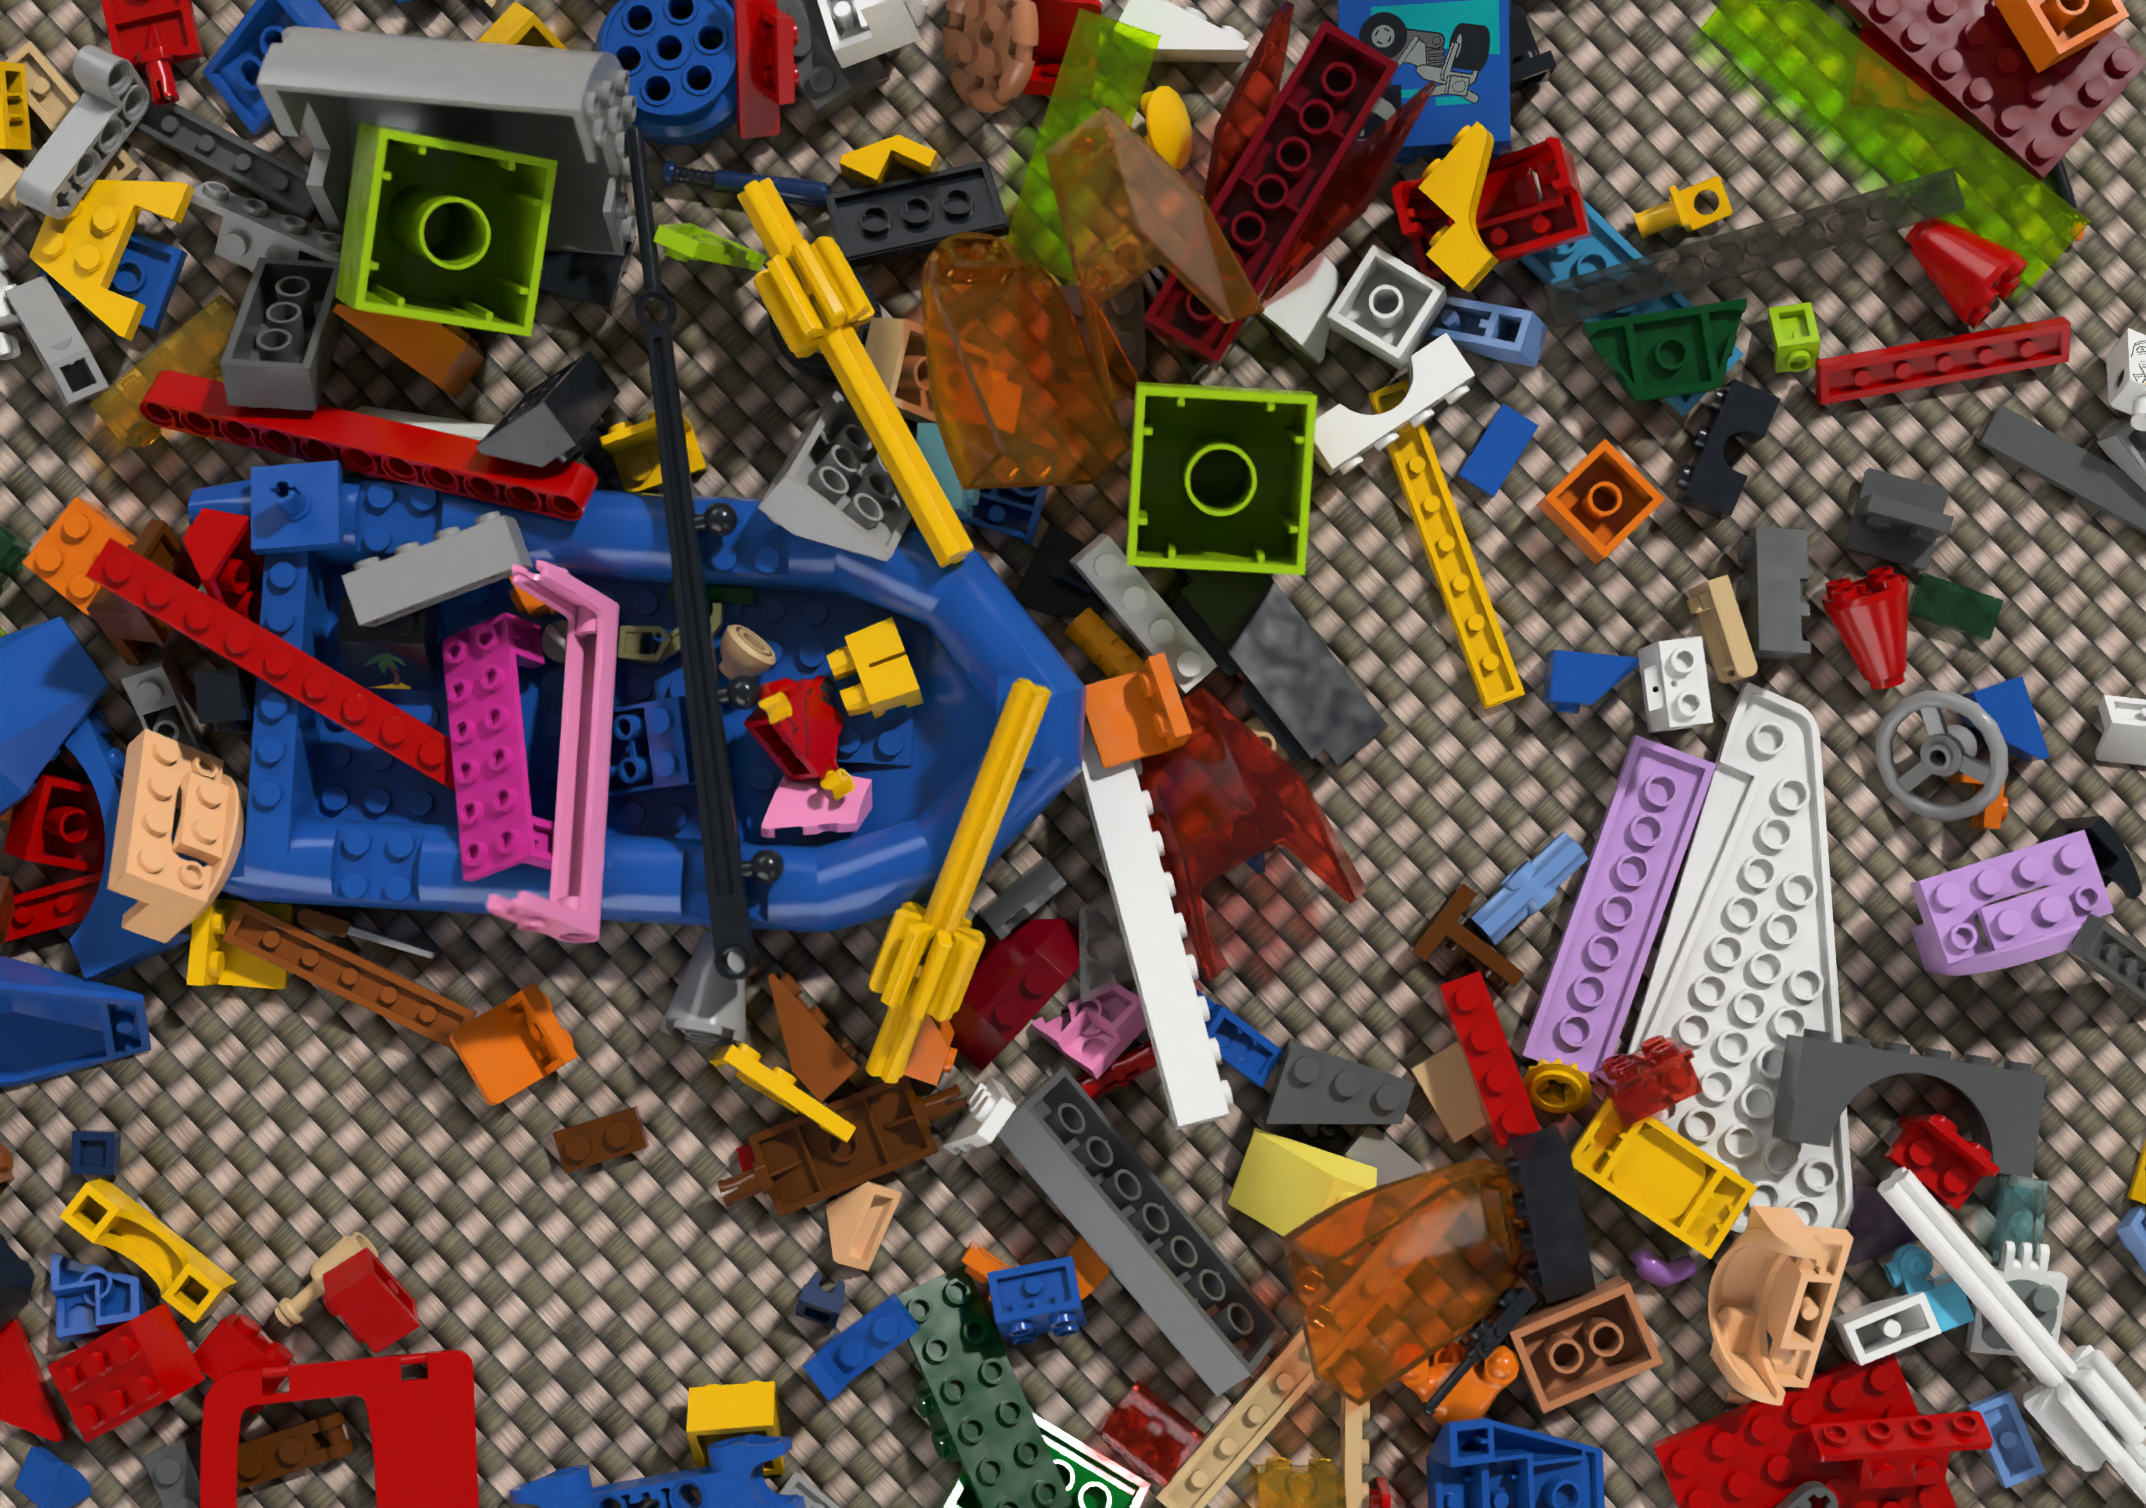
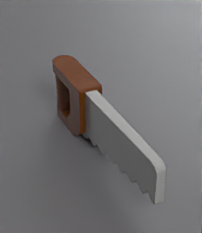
(344, 927)

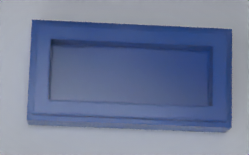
(1497, 450)

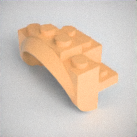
(1779, 1282)

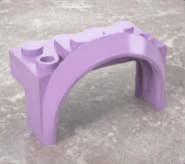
(2015, 928)

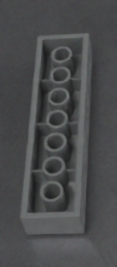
(1141, 1232)

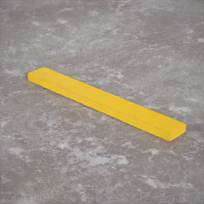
(1450, 556)

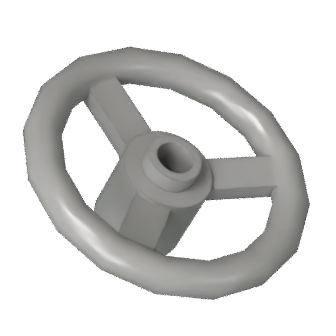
(1943, 753)

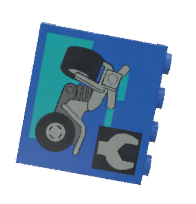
(1445, 42)

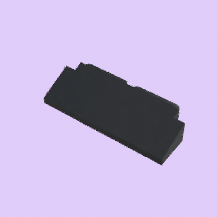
(1289, 671)

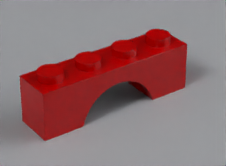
(1489, 1058)

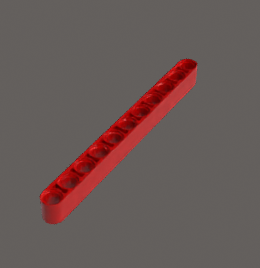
(370, 447)

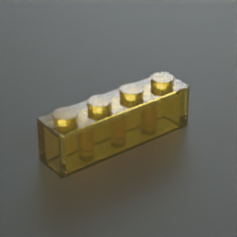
(190, 350)

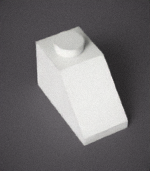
(1886, 1326)

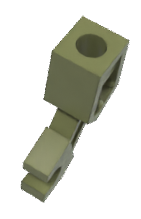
(632, 640)

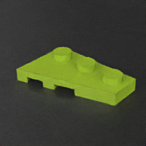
(692, 242)

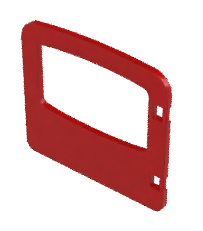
(417, 1426)

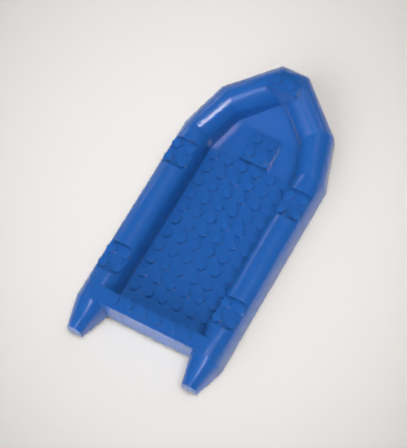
(365, 830)

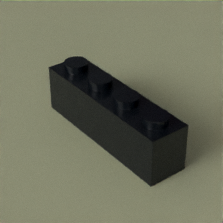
(1550, 1214)

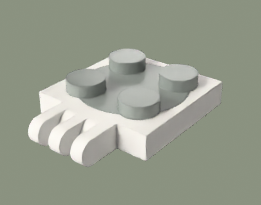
(2035, 1286)

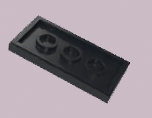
(915, 213)

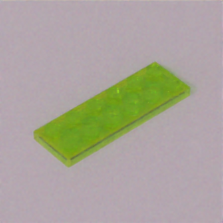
(1100, 68)

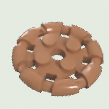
(997, 44)

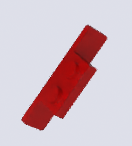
(763, 66)
(1900, 1448)

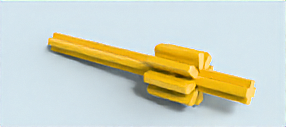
(821, 309)
(933, 950)

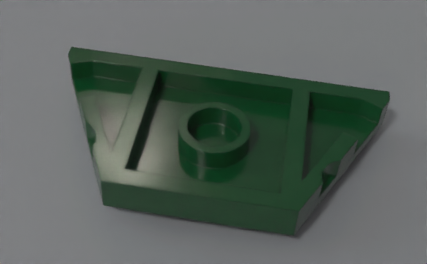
(1669, 350)

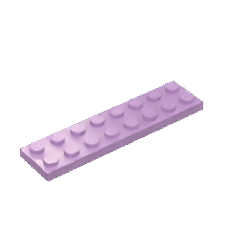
(1618, 906)

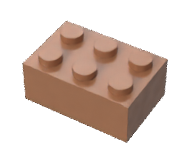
(1583, 1344)

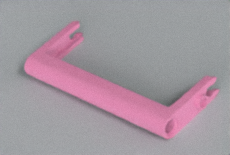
(584, 761)

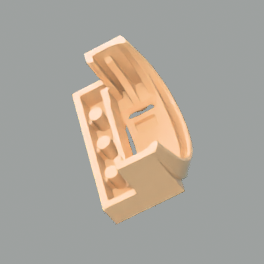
(210, 828)

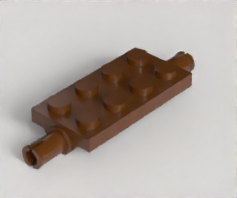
(806, 1164)

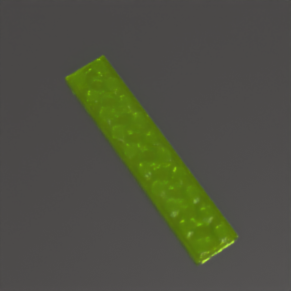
(1896, 123)

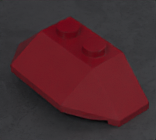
(1013, 985)

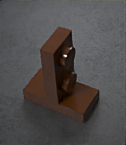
(1462, 941)

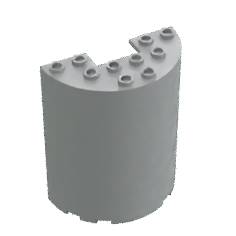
(494, 94)

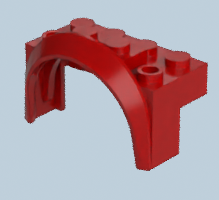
(1510, 209)

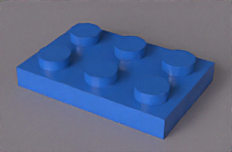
(144, 275)

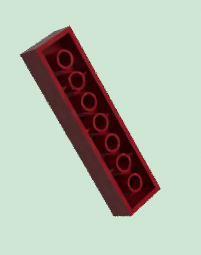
(1280, 180)

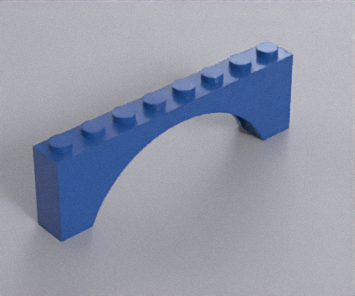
(100, 942)

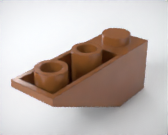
(812, 1048)

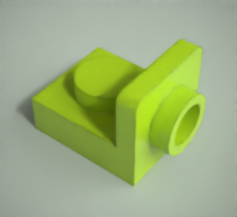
(1794, 337)

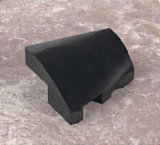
(584, 276)
(2107, 849)

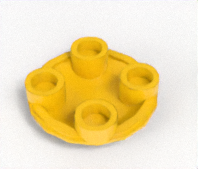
(1168, 125)

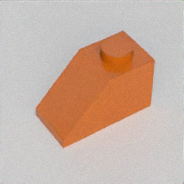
(932, 1051)

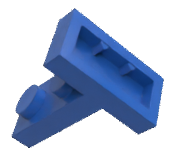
(860, 1346)

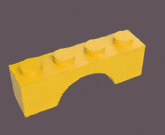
(181, 1272)

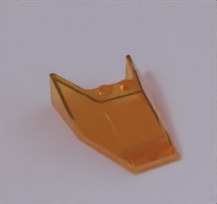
(1124, 217)

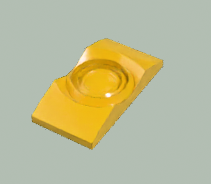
(1663, 1177)

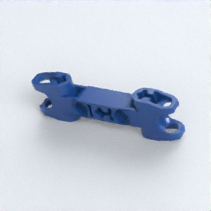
(730, 1482)

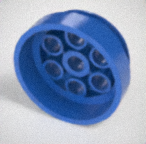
(686, 113)

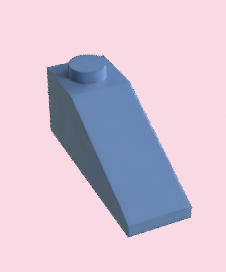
(1491, 330)

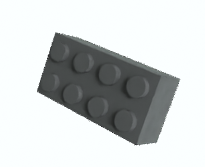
(283, 336)

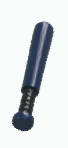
(791, 190)

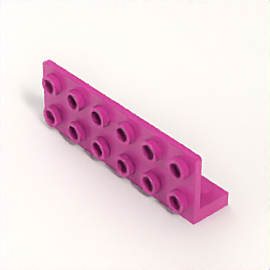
(490, 746)

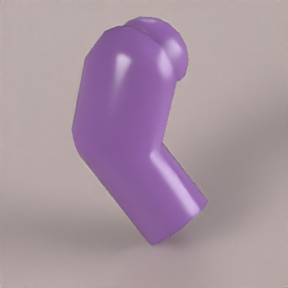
(1660, 1272)

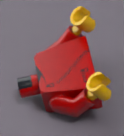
(801, 731)

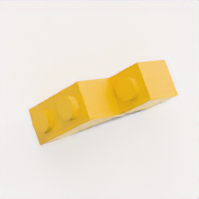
(1456, 188)

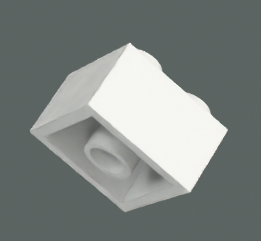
(1387, 307)

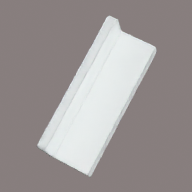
(2124, 730)

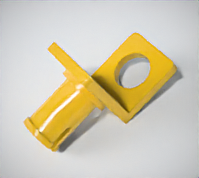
(1681, 209)

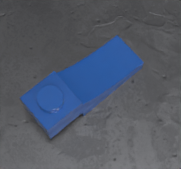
(1241, 1045)

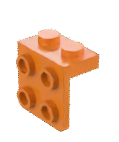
(513, 1045)

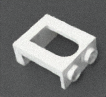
(1681, 683)

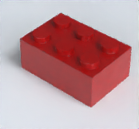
(125, 1372)

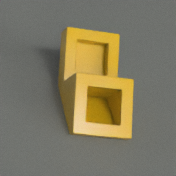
(873, 163)

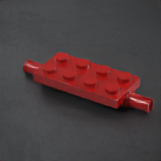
(153, 39)

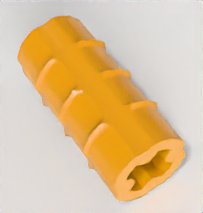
(1103, 645)

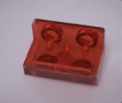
(1150, 1433)

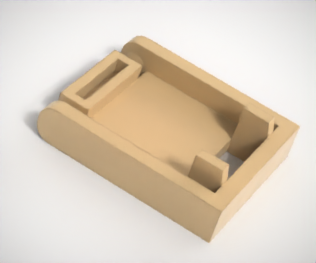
(1723, 629)

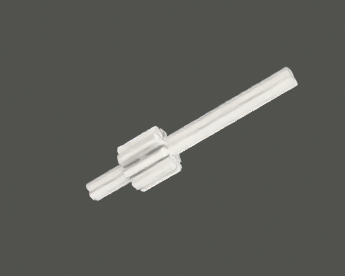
(2074, 1398)

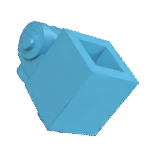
(1946, 1298)

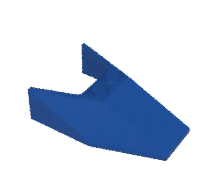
(63, 1023)

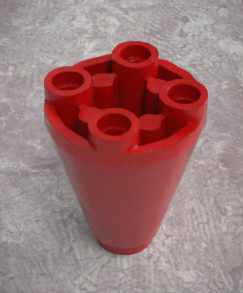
(1966, 267)
(1872, 623)

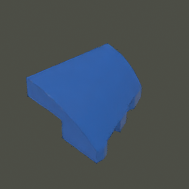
(92, 1299)

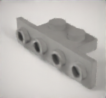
(255, 231)

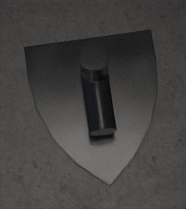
(1052, 581)

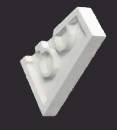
(983, 1119)

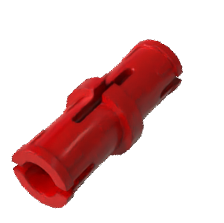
(1120, 1071)

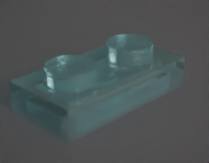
(2019, 1213)

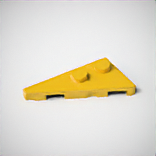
(779, 1087)

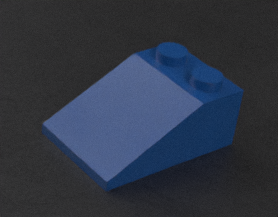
(240, 58)

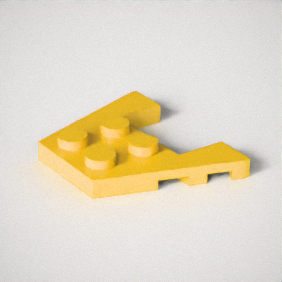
(91, 240)

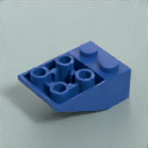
(650, 747)

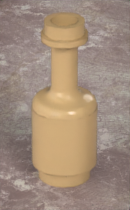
(290, 1311)

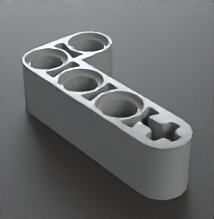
(88, 134)

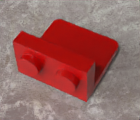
(1056, 24)

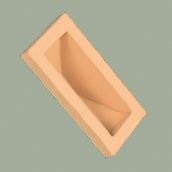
(860, 1222)

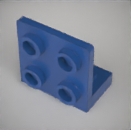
(1037, 1300)

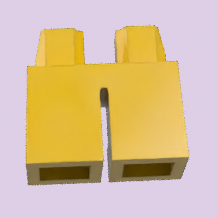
(882, 669)

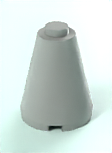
(706, 1003)

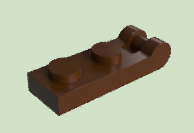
(291, 1449)

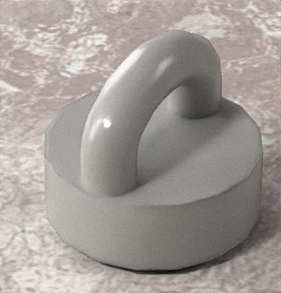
(555, 641)

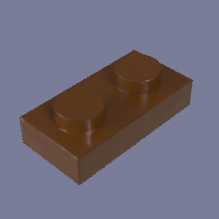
(600, 1139)

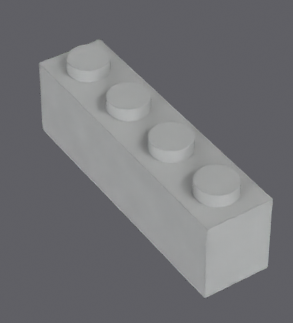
(436, 570)

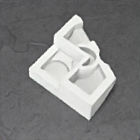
(1303, 307)

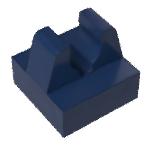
(821, 1305)

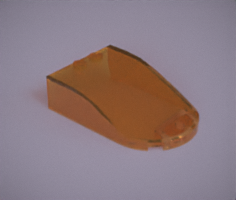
(1011, 371)
(1402, 1272)

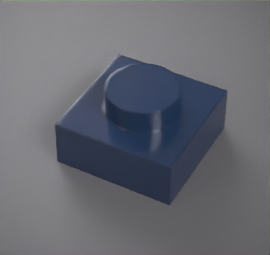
(95, 1152)

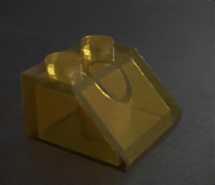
(1299, 1486)

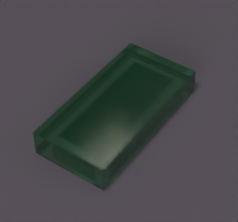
(1954, 606)

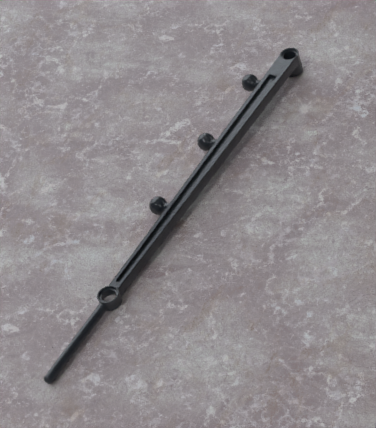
(704, 698)

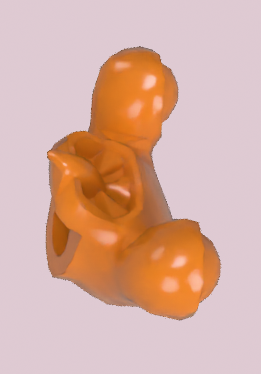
(1476, 1389)

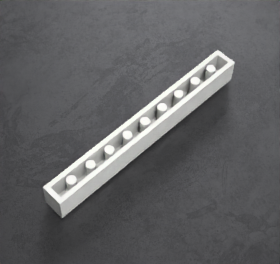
(1154, 940)

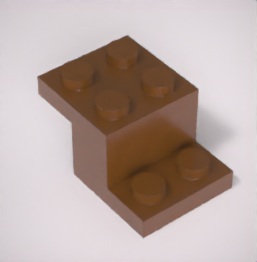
(127, 626)

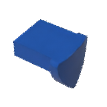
(51, 1481)

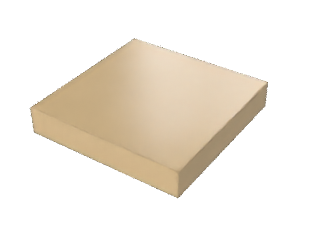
(1451, 1091)

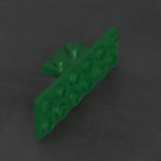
(976, 1398)

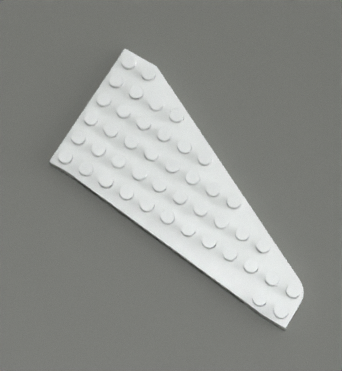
(1755, 959)

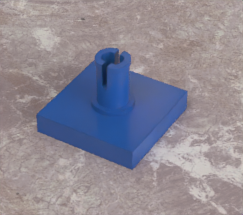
(297, 507)

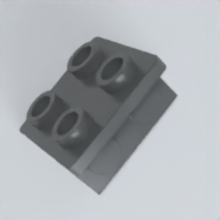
(1898, 519)

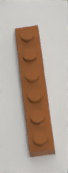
(346, 974)

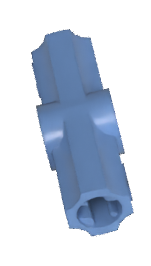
(1528, 888)

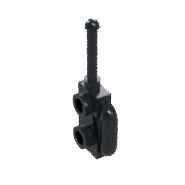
(1485, 1337)

